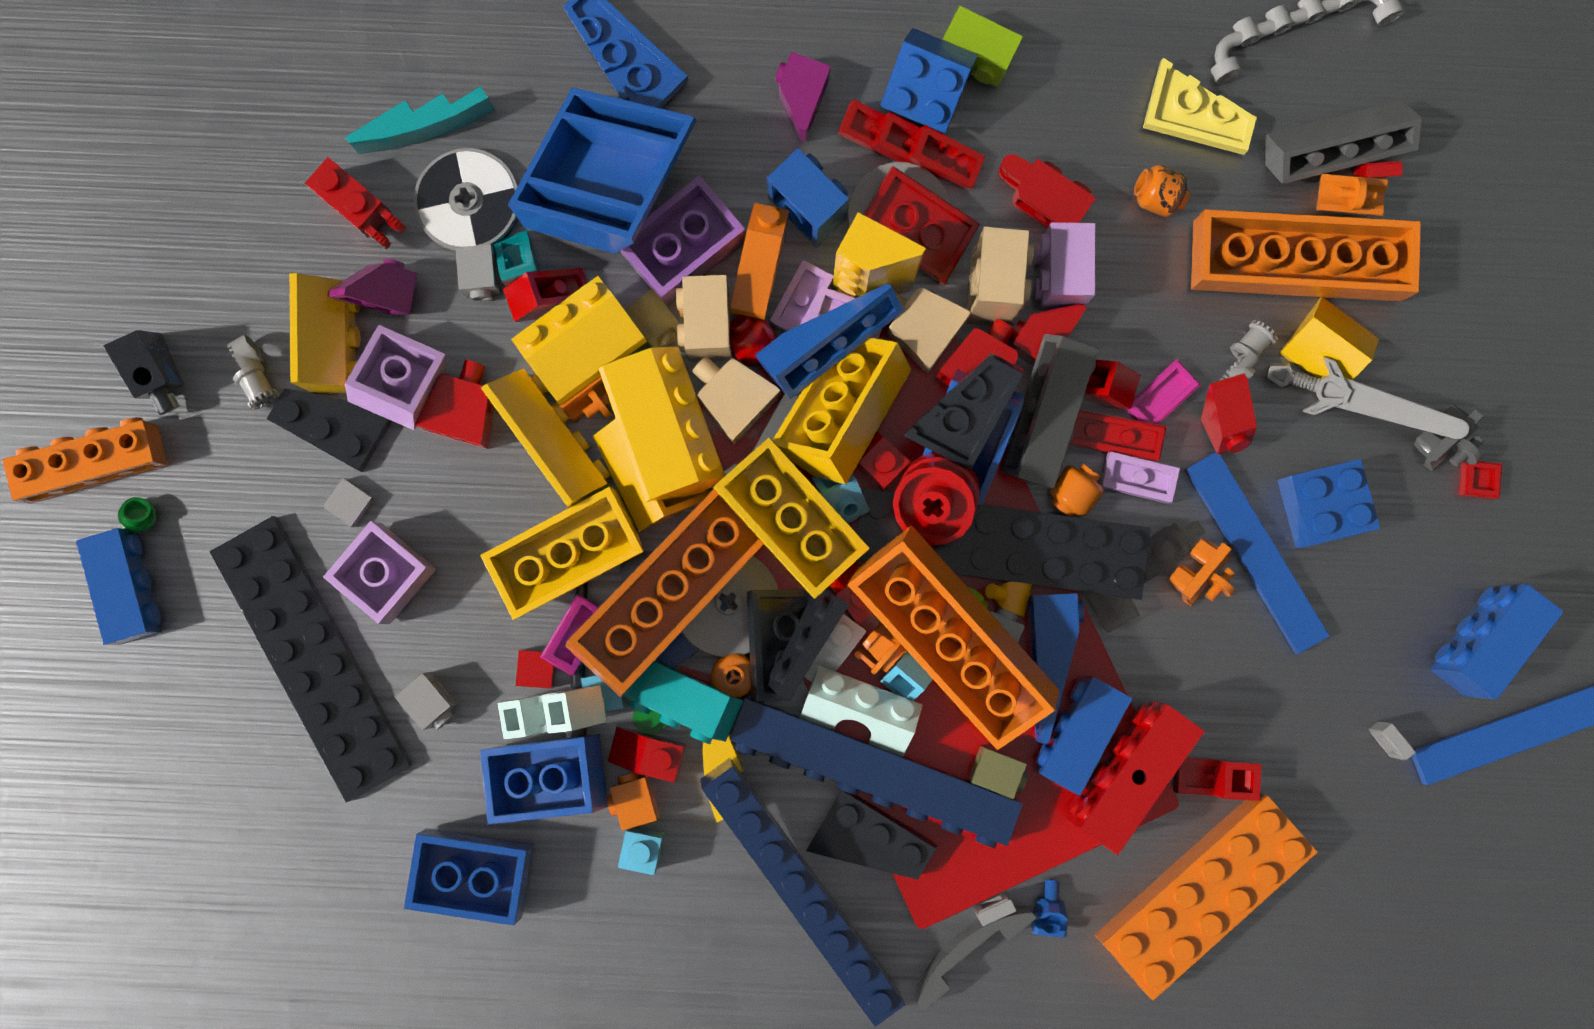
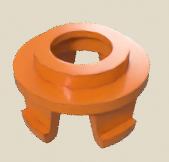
(883, 647)

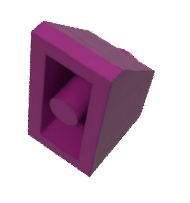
(801, 90)
(379, 287)

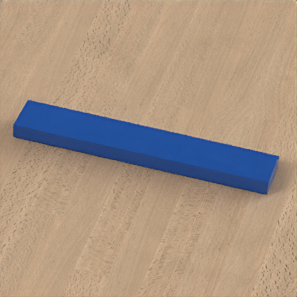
(1256, 553)
(1505, 736)

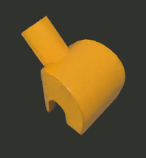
(1010, 596)

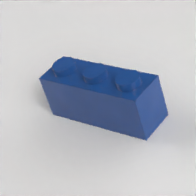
(119, 586)
(1082, 734)

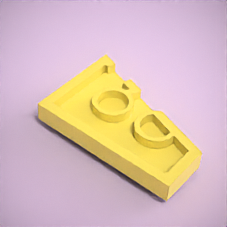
(1195, 114)

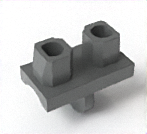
(1438, 449)

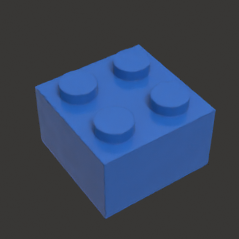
(928, 80)
(813, 200)
(1328, 504)

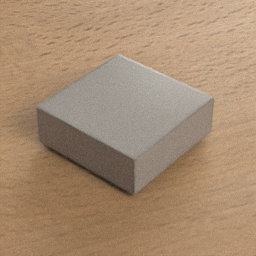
(348, 502)
(1391, 740)
(994, 909)

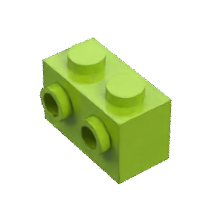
(987, 39)

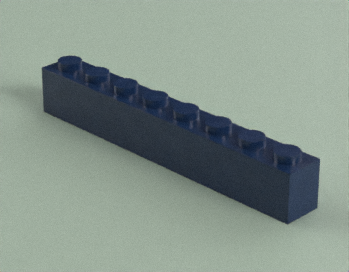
(877, 772)
(802, 891)

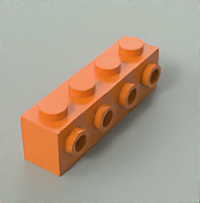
(84, 461)

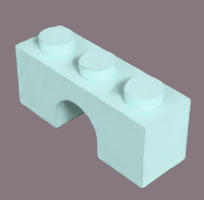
(840, 698)
(552, 712)

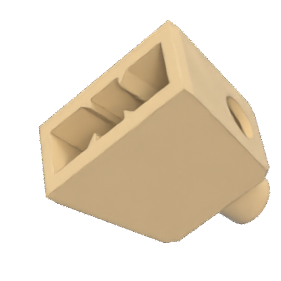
(926, 326)
(734, 395)

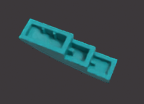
(406, 127)

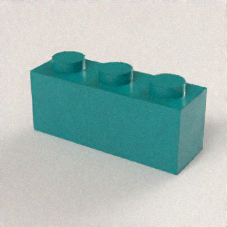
(684, 702)

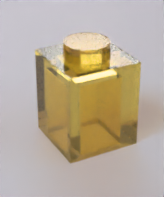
(653, 319)

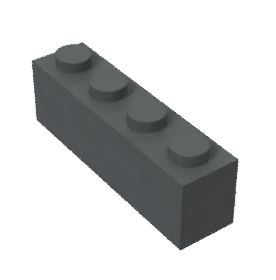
(1342, 141)
(1050, 410)

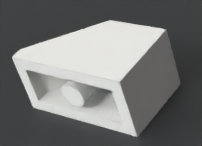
(837, 647)

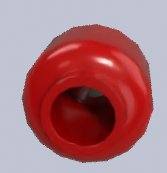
(748, 337)

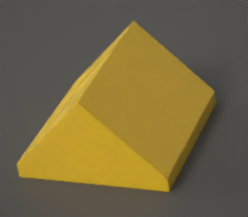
(1330, 334)

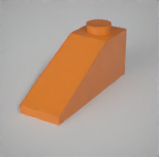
(759, 260)

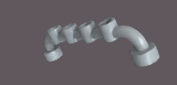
(1280, 21)

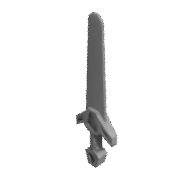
(1347, 394)

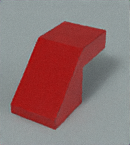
(1219, 778)

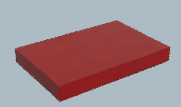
(924, 219)

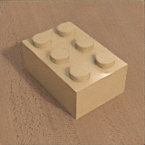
(998, 275)

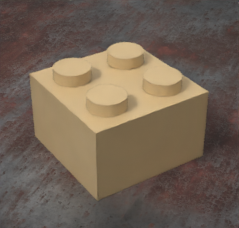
(706, 315)

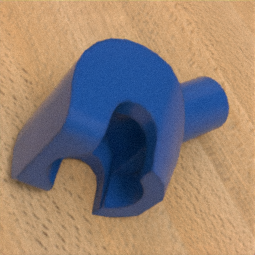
(1050, 913)

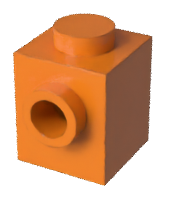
(632, 801)

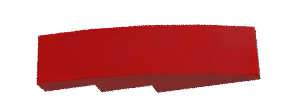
(911, 144)

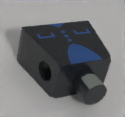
(146, 368)

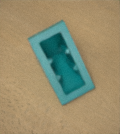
(515, 257)

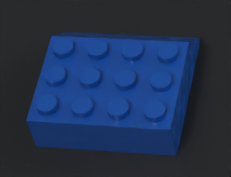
(600, 170)

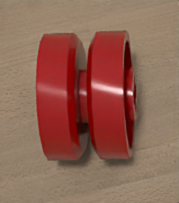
(918, 502)

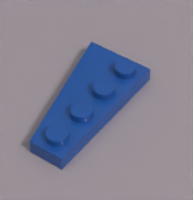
(625, 54)

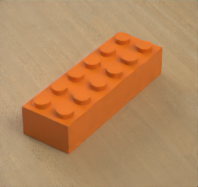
(1305, 255)
(664, 593)
(954, 638)
(1205, 894)

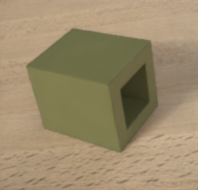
(998, 772)

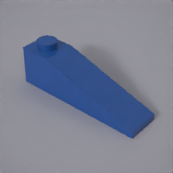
(820, 343)
(1053, 638)

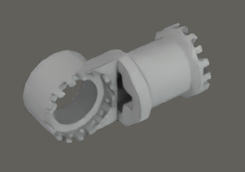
(1250, 349)
(251, 373)

